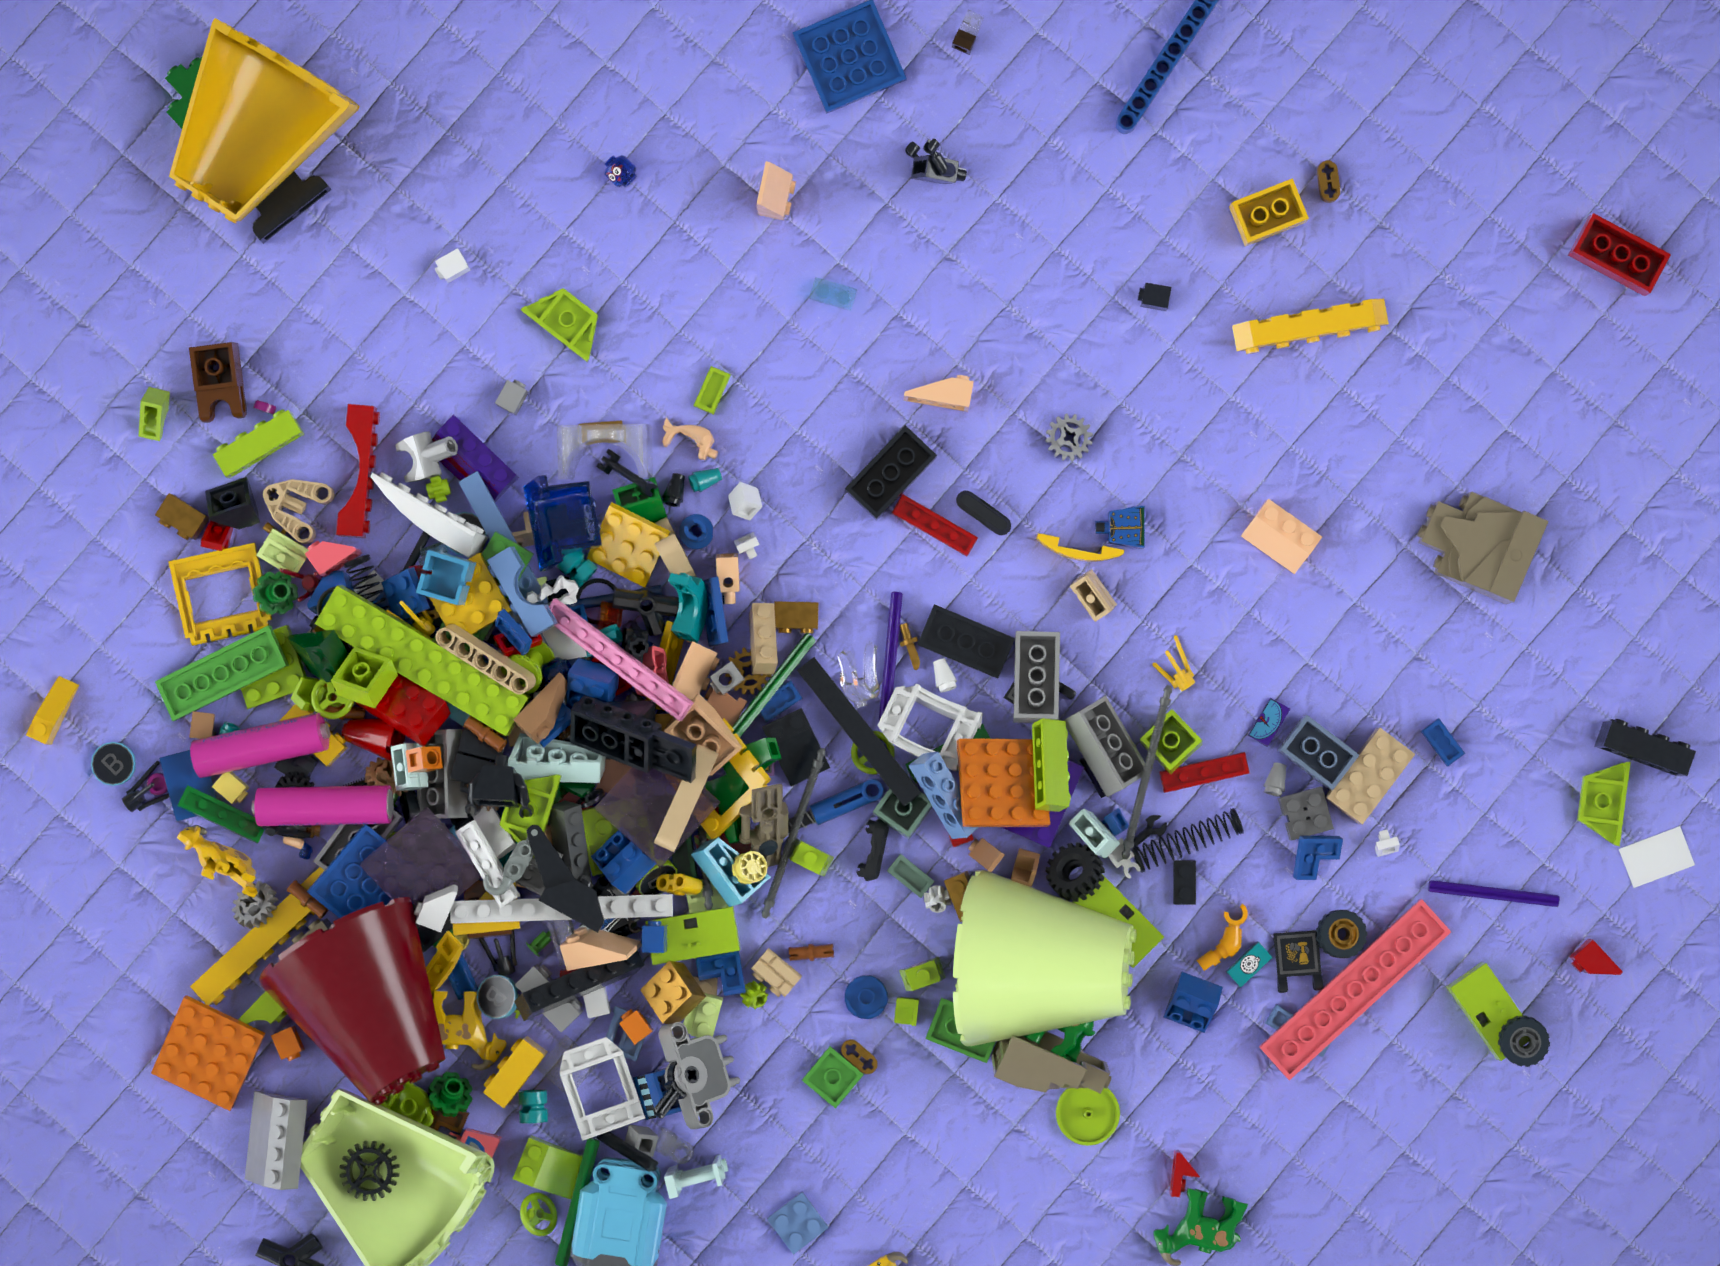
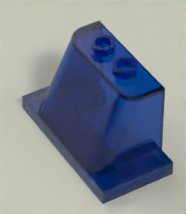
(561, 519)

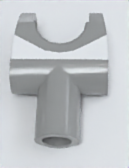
(426, 454)

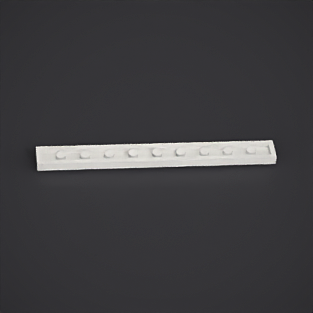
(533, 910)

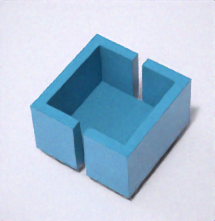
(447, 577)

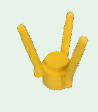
(422, 624)
(1183, 678)

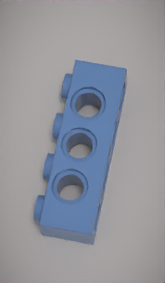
(941, 792)

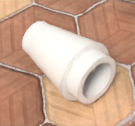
(944, 676)

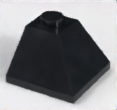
(232, 504)

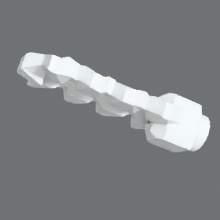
(546, 590)

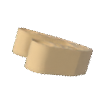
(303, 488)
(672, 551)

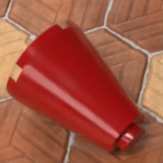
(373, 736)

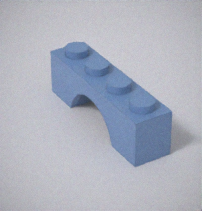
(507, 567)

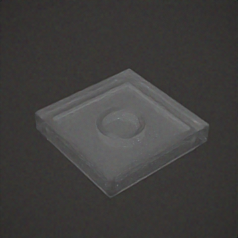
(551, 1065)

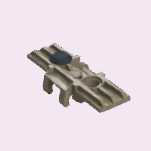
(773, 818)

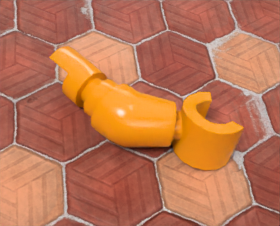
(1228, 945)

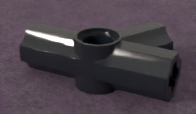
(650, 614)
(635, 640)
(301, 1251)

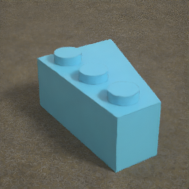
(716, 861)

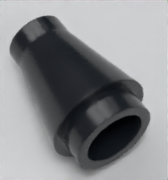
(674, 492)

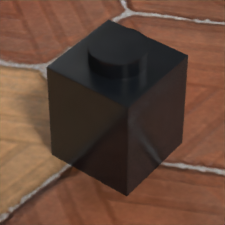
(1154, 296)

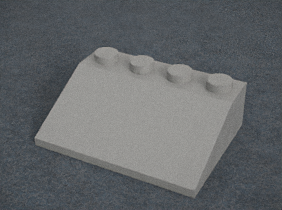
(276, 1140)

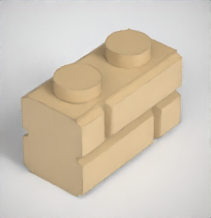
(1093, 595)
(775, 972)

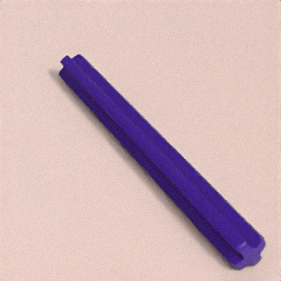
(891, 650)
(1493, 893)

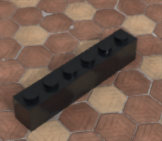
(575, 986)

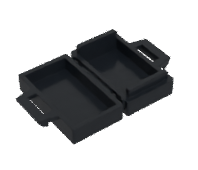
(478, 754)

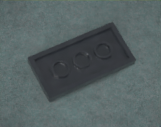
(966, 641)

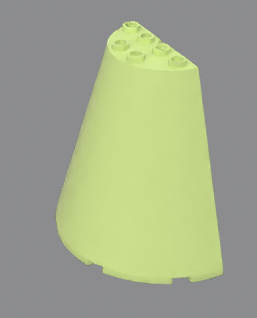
(1035, 962)
(433, 1195)

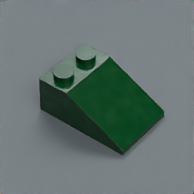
(320, 652)

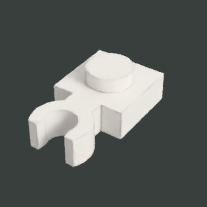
(1117, 860)

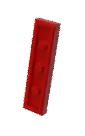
(934, 525)
(1204, 772)

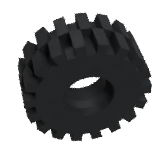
(1068, 860)

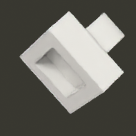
(747, 544)
(1386, 844)

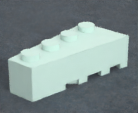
(556, 758)

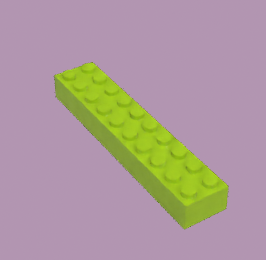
(421, 659)

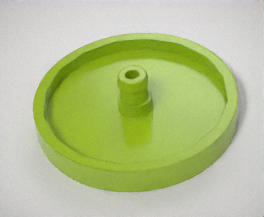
(1087, 1115)

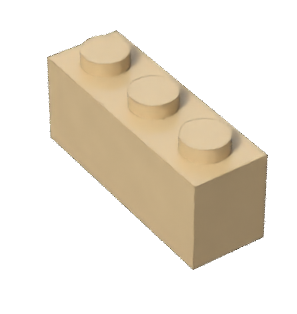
(763, 638)

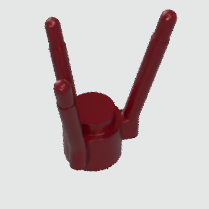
(309, 582)

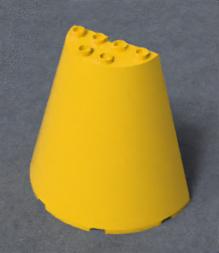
(251, 122)

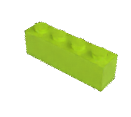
(258, 444)
(1050, 765)

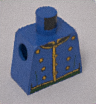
(1124, 527)

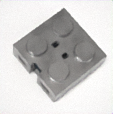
(1297, 815)

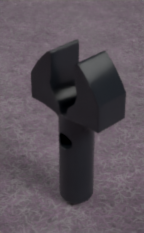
(1149, 831)

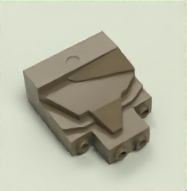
(1482, 544)
(1039, 1069)

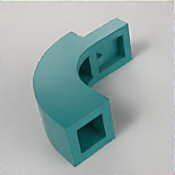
(692, 606)

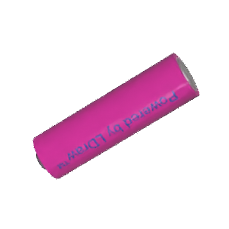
(260, 745)
(323, 805)

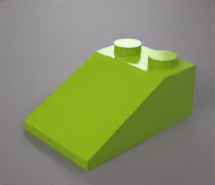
(548, 1167)

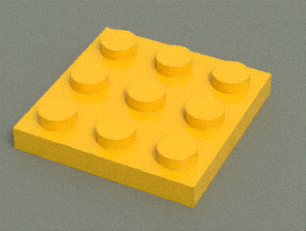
(628, 545)
(481, 604)

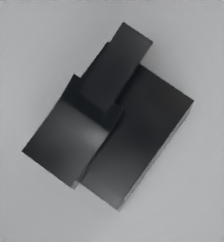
(301, 764)

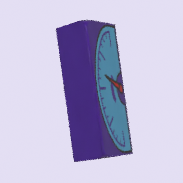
(1269, 722)

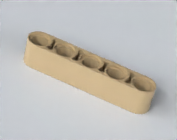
(475, 659)
(685, 801)

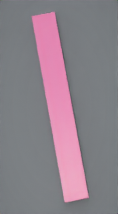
(620, 661)

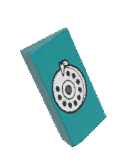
(1249, 964)

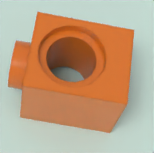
(424, 759)
(635, 1025)
(288, 1043)

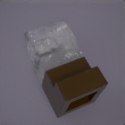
(967, 32)

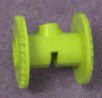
(532, 662)

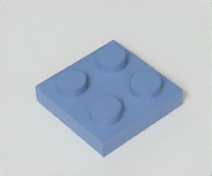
(797, 1222)

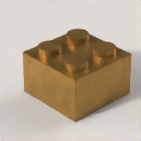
(672, 992)

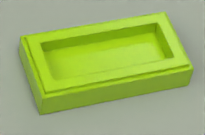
(712, 390)

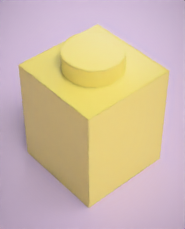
(231, 787)

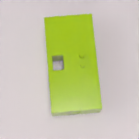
(1113, 903)
(698, 935)
(1485, 1005)

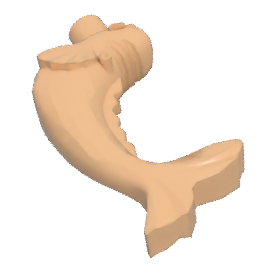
(700, 434)

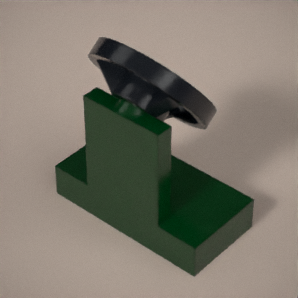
(582, 790)

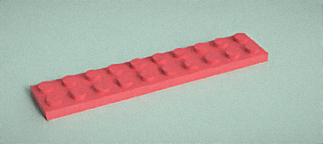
(1354, 989)

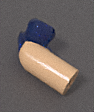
(305, 848)

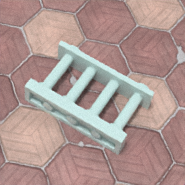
(677, 1179)

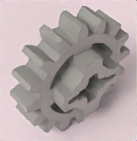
(1074, 447)
(253, 911)

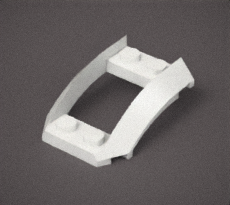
(899, 707)
(609, 1118)

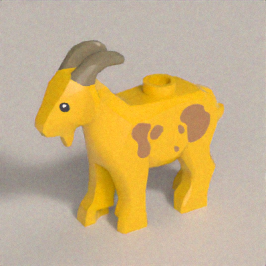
(220, 858)
(467, 1029)

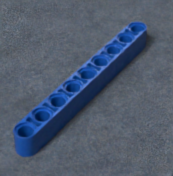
(1169, 60)

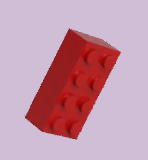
(1619, 254)
(411, 710)

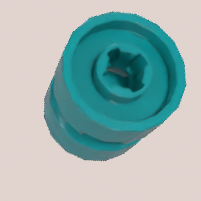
(577, 567)
(533, 1106)

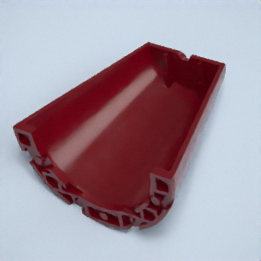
(363, 997)

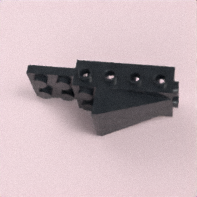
(631, 736)

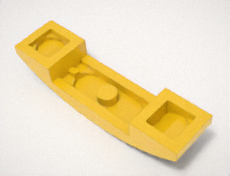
(1051, 543)
(443, 961)

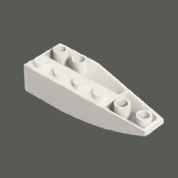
(434, 520)

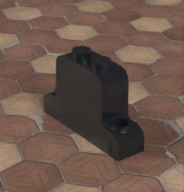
(287, 203)

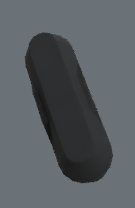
(983, 512)
(878, 841)

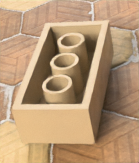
(1370, 776)

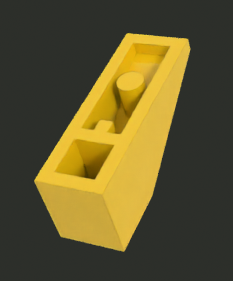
(52, 711)

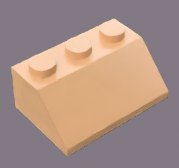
(1281, 536)
(695, 670)

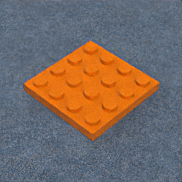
(998, 783)
(208, 1053)

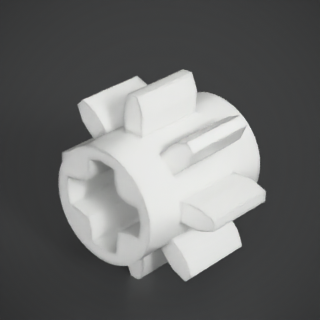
(937, 899)

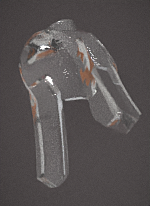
(859, 689)

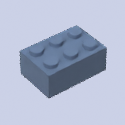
(1318, 752)

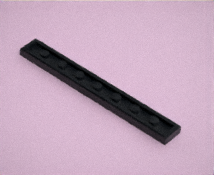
(859, 732)

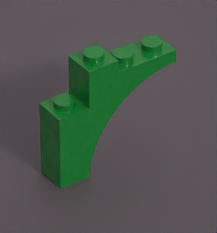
(183, 82)
(732, 786)

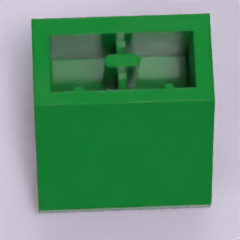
(638, 502)

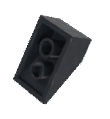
(796, 745)

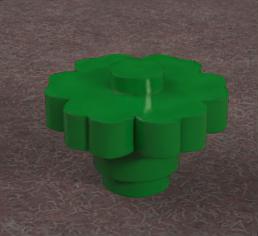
(275, 593)
(450, 1094)

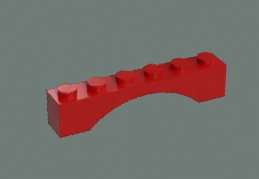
(353, 516)

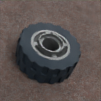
(1530, 1053)

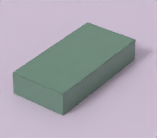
(910, 876)

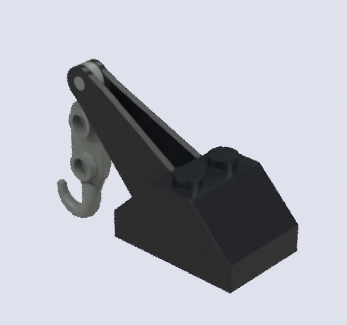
(561, 888)

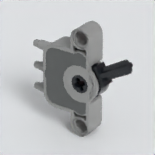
(693, 1074)

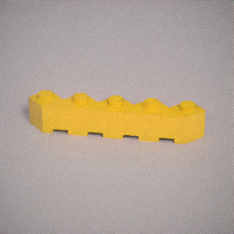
(1310, 325)

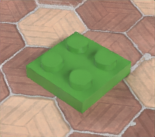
(832, 1077)

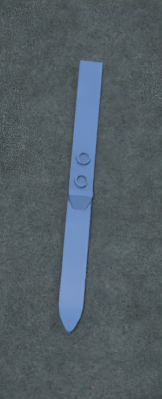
(493, 521)

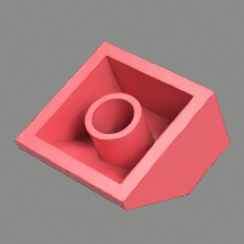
(330, 556)

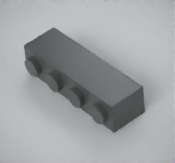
(570, 838)

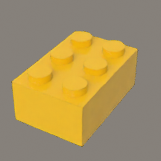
(1268, 212)
(514, 1071)

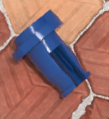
(688, 537)

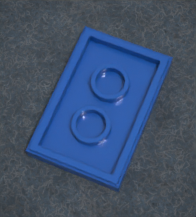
(715, 618)
(178, 774)

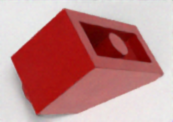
(1593, 960)

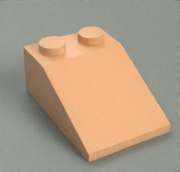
(775, 192)
(947, 393)
(705, 727)
(591, 948)

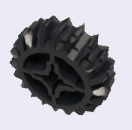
(361, 1163)

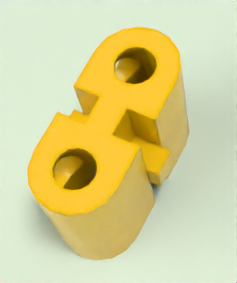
(679, 884)

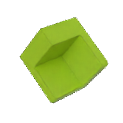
(302, 693)
(906, 1011)

